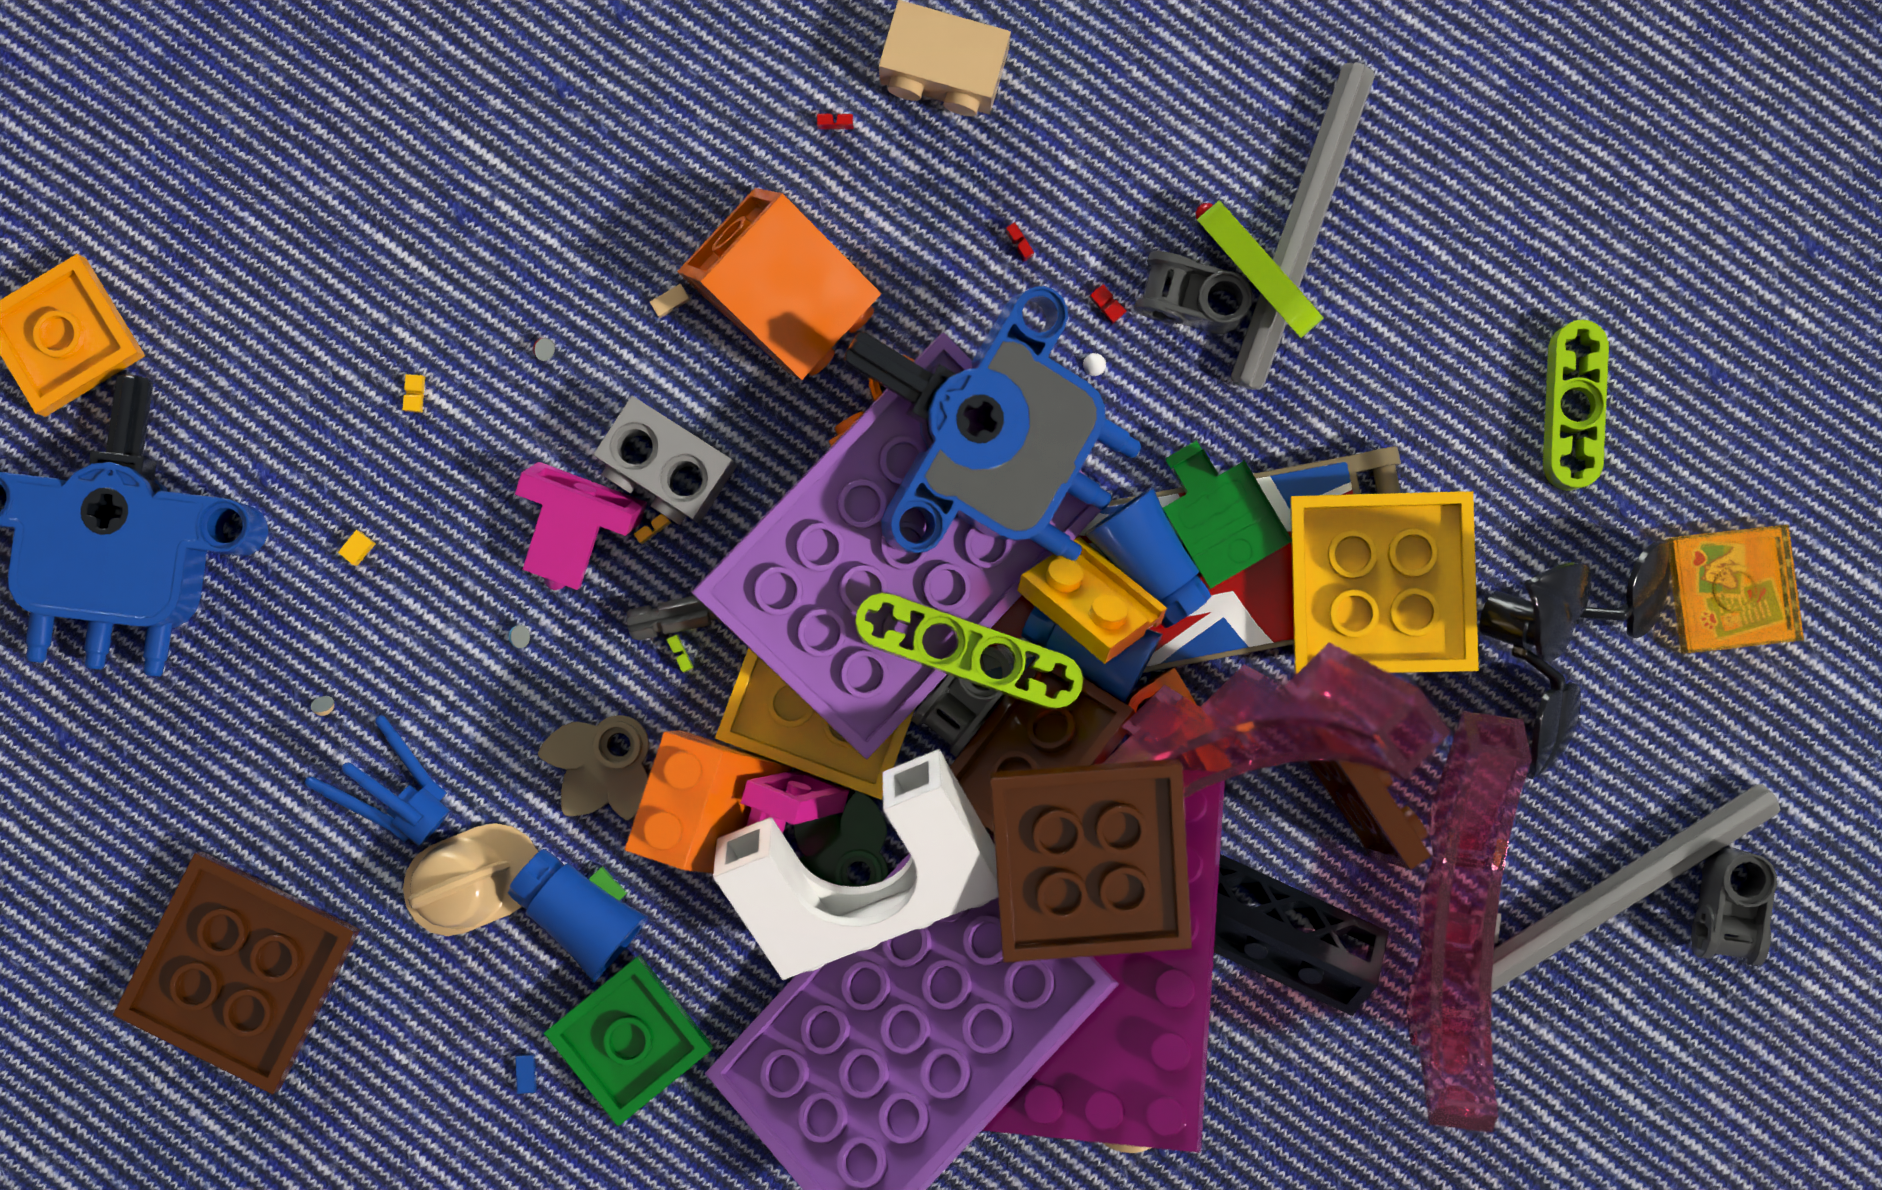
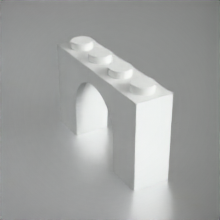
(813, 922)

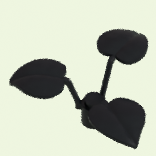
(1548, 624)

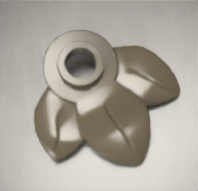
(592, 768)

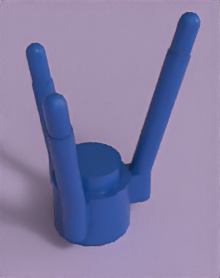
(412, 813)

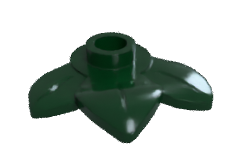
(838, 841)

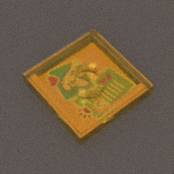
(1735, 589)

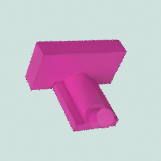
(570, 522)
(792, 798)

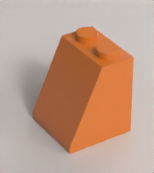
(781, 282)
(694, 800)

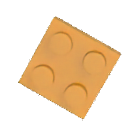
(63, 336)

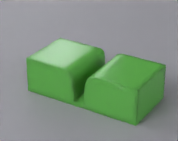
(605, 881)

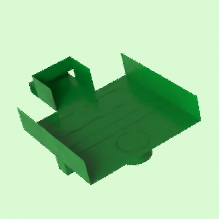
(1221, 518)

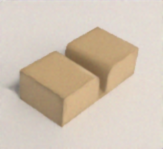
(666, 302)

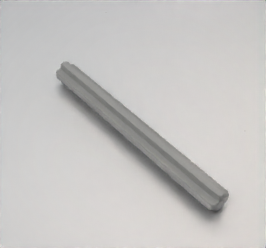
(1305, 218)
(1632, 883)

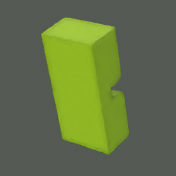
(677, 647)

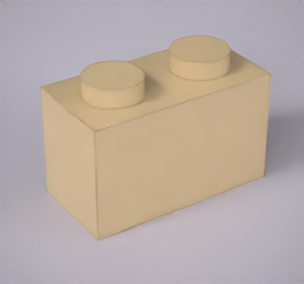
(943, 59)

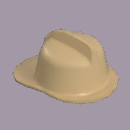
(466, 879)

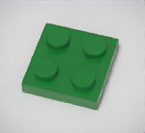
(628, 1040)

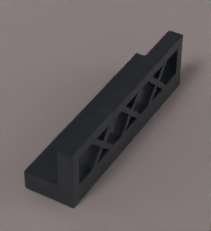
(1303, 961)

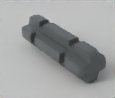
(669, 617)

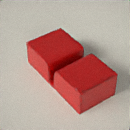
(826, 121)
(1016, 236)
(1104, 301)

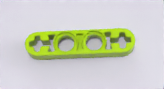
(970, 644)

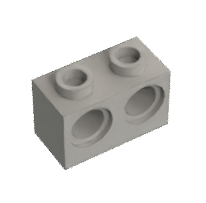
(672, 451)

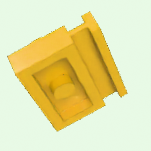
(1092, 601)

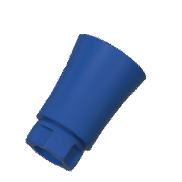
(1150, 553)
(1116, 676)
(576, 912)

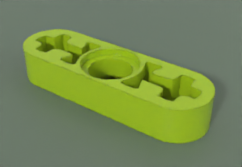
(1260, 269)
(1564, 362)

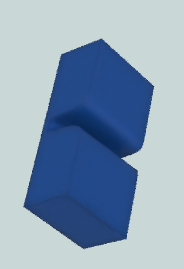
(526, 1073)

